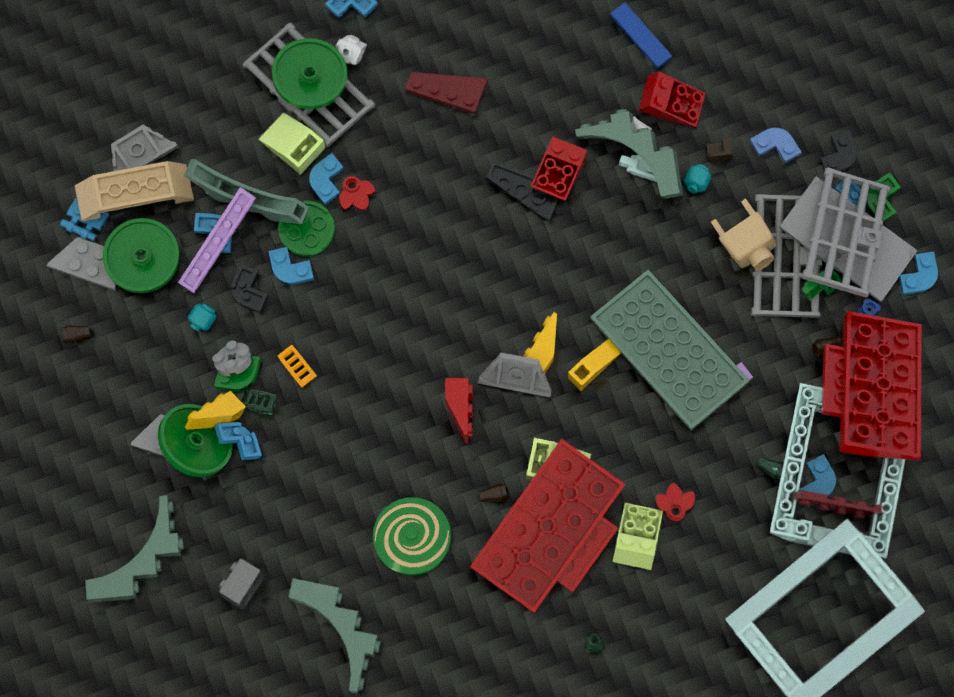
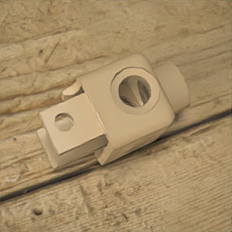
(749, 240)

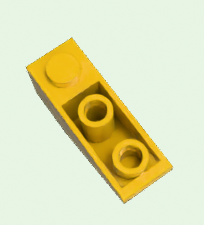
(544, 343)
(593, 364)
(223, 409)

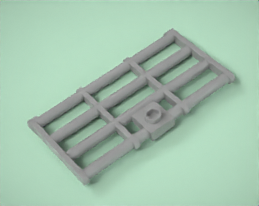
(302, 115)
(861, 236)
(800, 258)

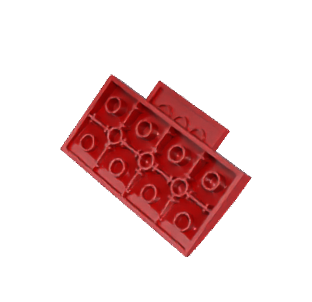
(875, 386)
(552, 528)

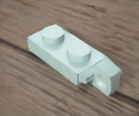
(637, 166)

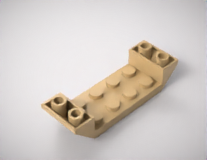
(132, 188)

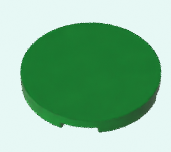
(312, 235)

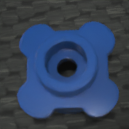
(867, 303)

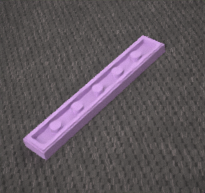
(217, 240)

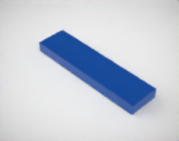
(641, 35)

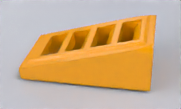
(286, 353)

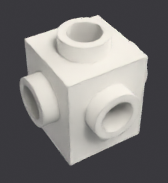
(351, 49)

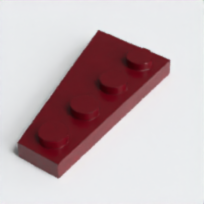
(448, 89)
(839, 504)

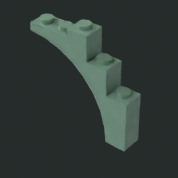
(622, 130)
(223, 189)
(123, 583)
(358, 644)

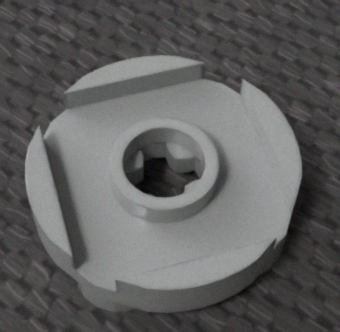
(224, 358)

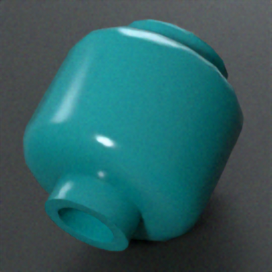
(697, 178)
(202, 317)

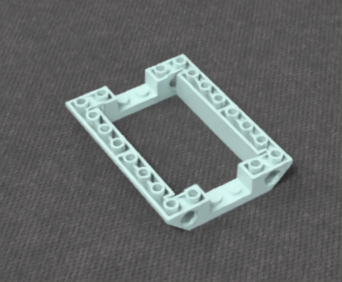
(802, 531)
(843, 536)

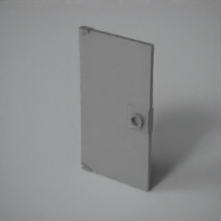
(890, 257)

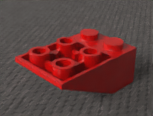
(671, 100)
(559, 168)
(457, 398)

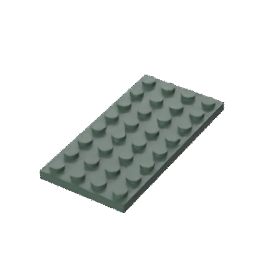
(669, 350)

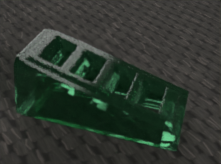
(265, 395)

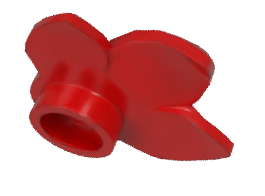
(357, 196)
(675, 500)

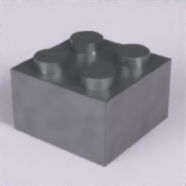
(241, 583)

